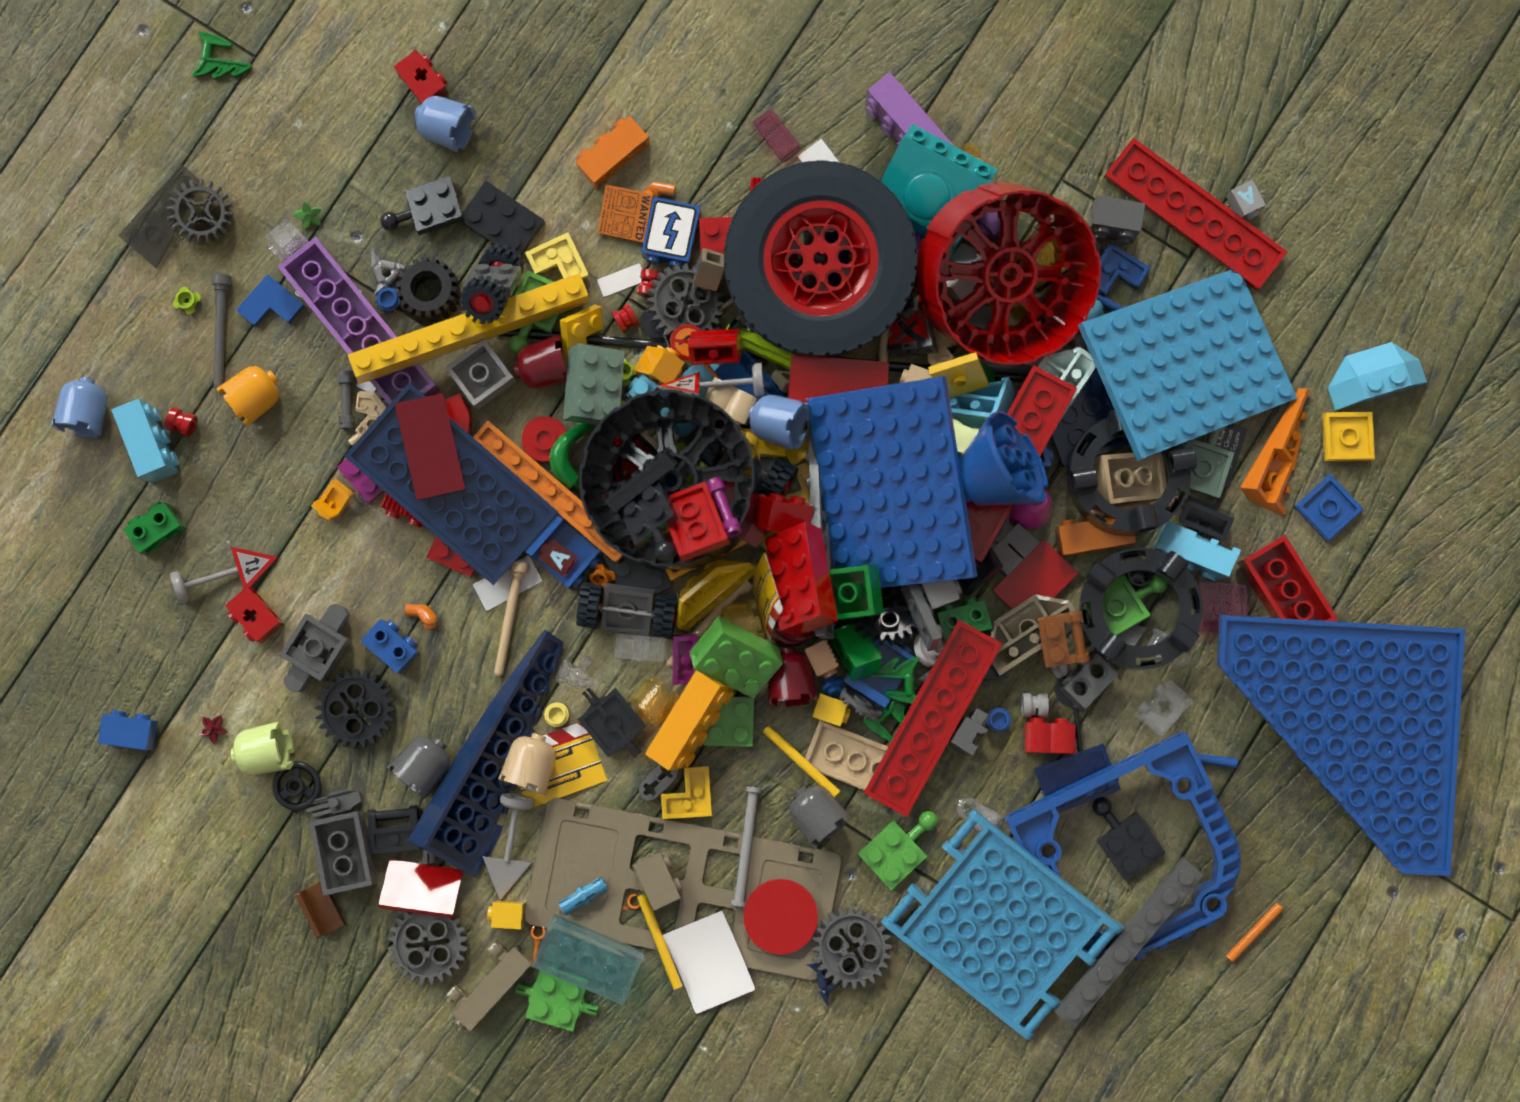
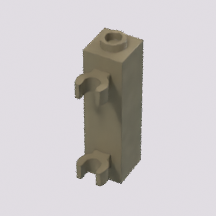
(492, 988)

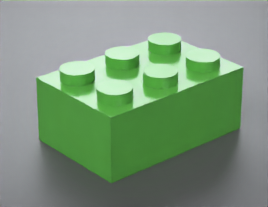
(736, 657)

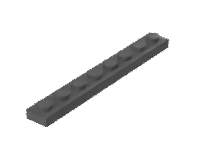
(1128, 942)

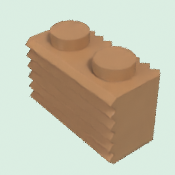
(822, 659)

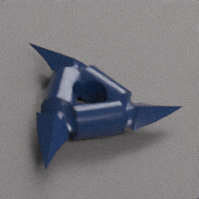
(825, 987)

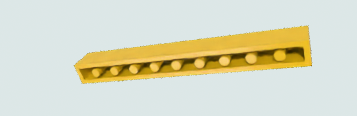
(463, 332)

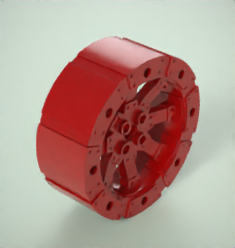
(1069, 295)

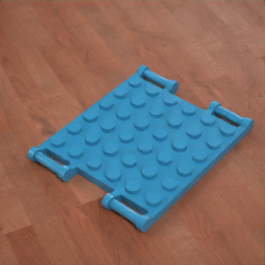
(1002, 925)

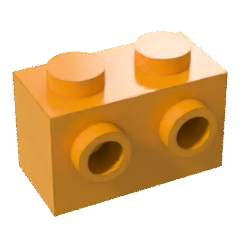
(659, 364)

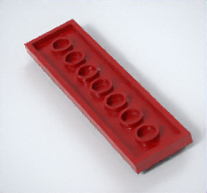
(1195, 214)
(1038, 412)
(932, 718)

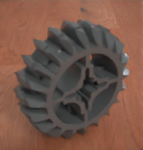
(213, 195)

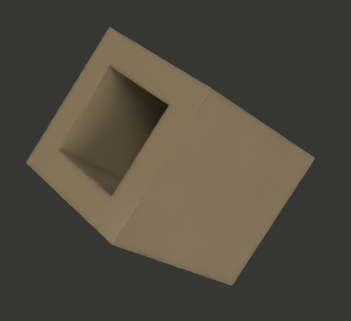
(709, 269)

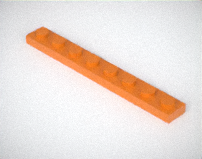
(543, 484)

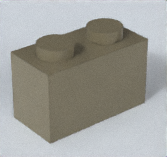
(658, 881)

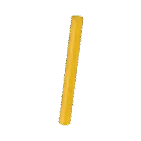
(800, 761)
(659, 941)

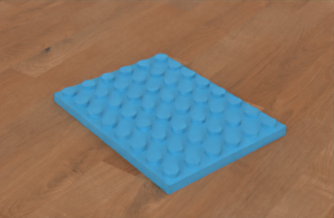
(1187, 363)

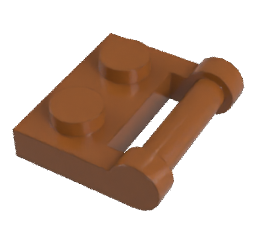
(1054, 639)

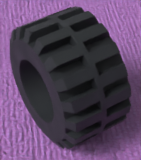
(418, 273)

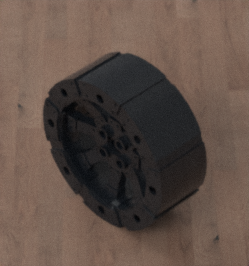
(641, 414)

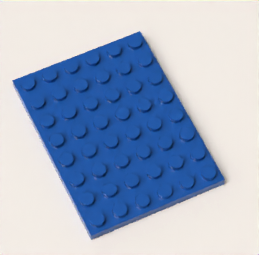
(893, 482)

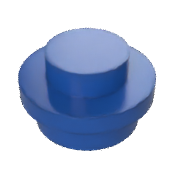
(388, 299)
(833, 686)
(998, 720)

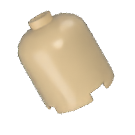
(529, 763)

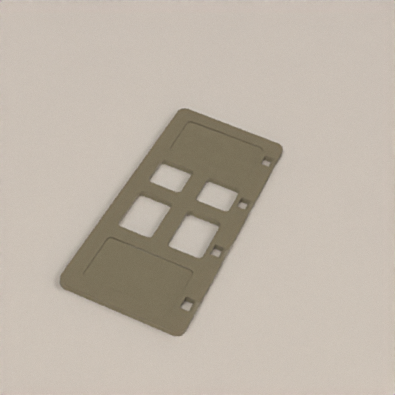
(581, 850)

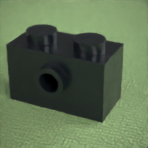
(1206, 518)

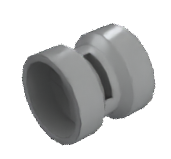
(1034, 705)

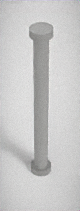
(746, 846)

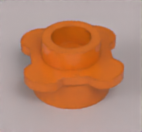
(601, 575)

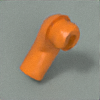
(660, 189)
(425, 614)

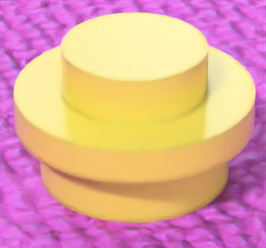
(556, 714)

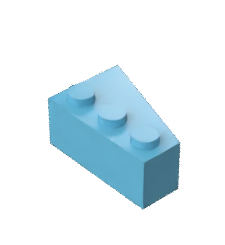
(976, 406)

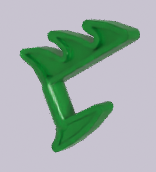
(208, 65)
(904, 670)
(896, 709)

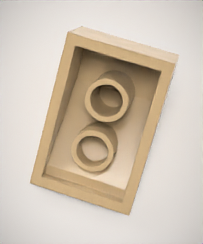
(1128, 480)

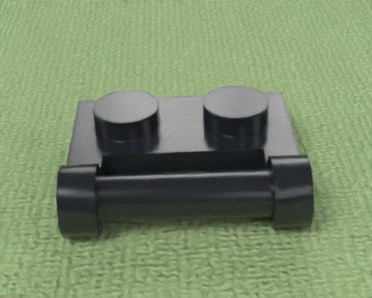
(392, 838)

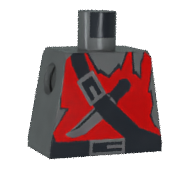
(911, 333)

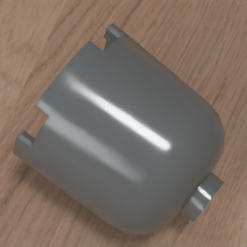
(421, 764)
(817, 814)

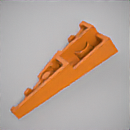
(1270, 473)

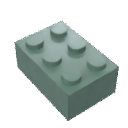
(592, 383)

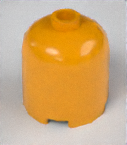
(250, 393)

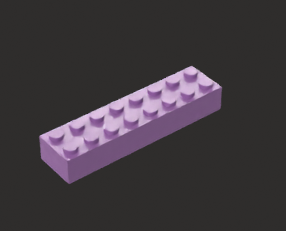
(896, 113)
(348, 314)

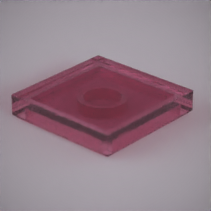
(1221, 600)

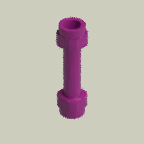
(730, 523)

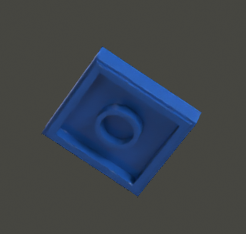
(1328, 508)

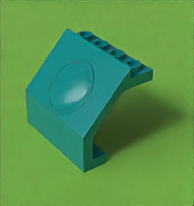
(930, 174)

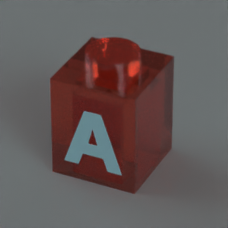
(557, 557)

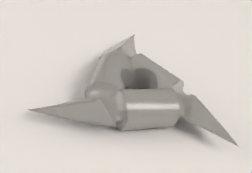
(378, 265)

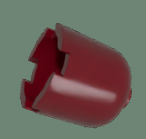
(542, 364)
(792, 681)

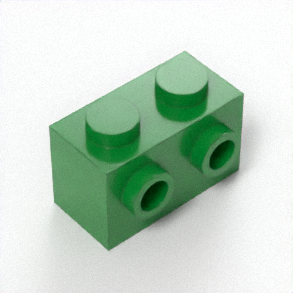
(154, 527)
(972, 613)
(855, 653)

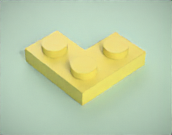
(559, 253)

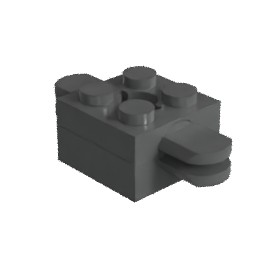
(316, 647)

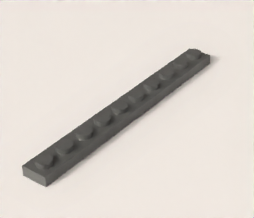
(819, 515)

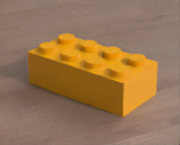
(689, 721)

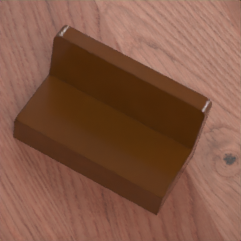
(320, 910)

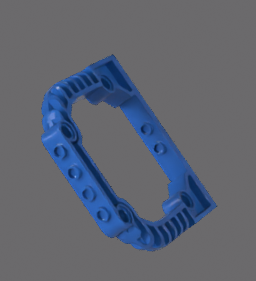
(1176, 761)

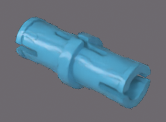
(583, 895)

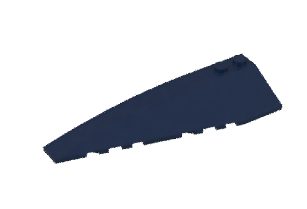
(466, 806)

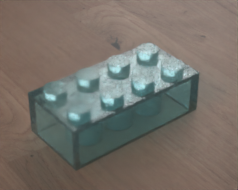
(588, 959)

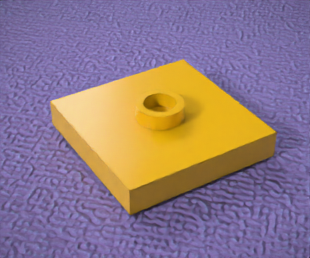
(962, 374)
(1348, 436)

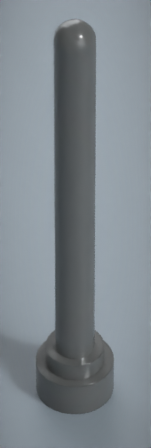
(221, 284)

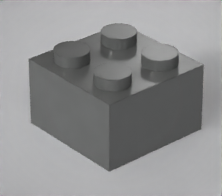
(1115, 219)

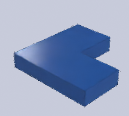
(1120, 264)
(269, 296)

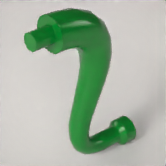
(560, 456)

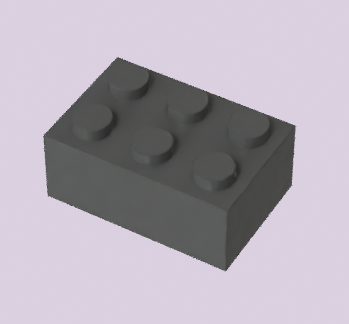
(343, 852)

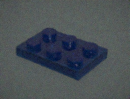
(1071, 769)

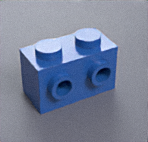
(391, 645)
(128, 731)

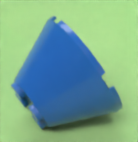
(1002, 465)

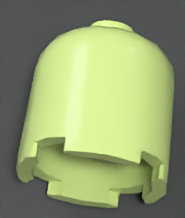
(263, 749)

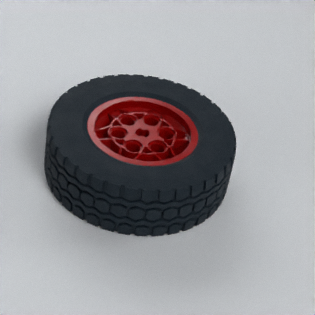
(868, 225)

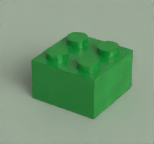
(856, 591)

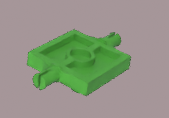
(555, 1001)

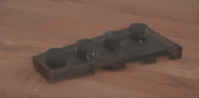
(150, 230)

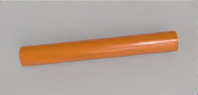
(1254, 932)

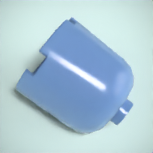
(445, 122)
(80, 408)
(779, 420)

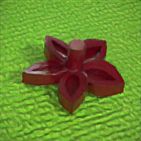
(212, 728)

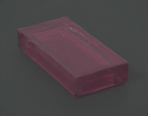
(776, 134)

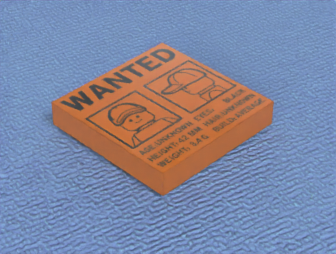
(625, 213)

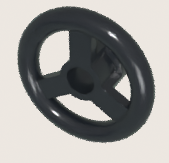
(289, 791)

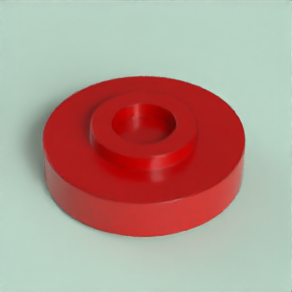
(540, 437)

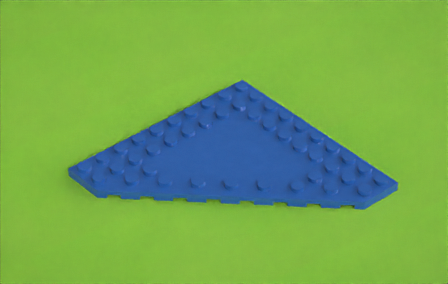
(1368, 718)

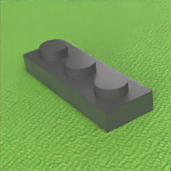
(922, 615)

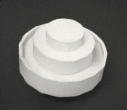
(926, 658)

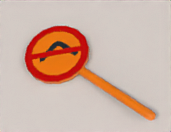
(679, 343)

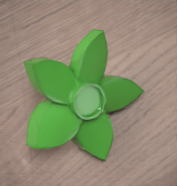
(308, 215)

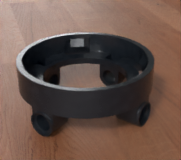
(1141, 520)
(1111, 647)

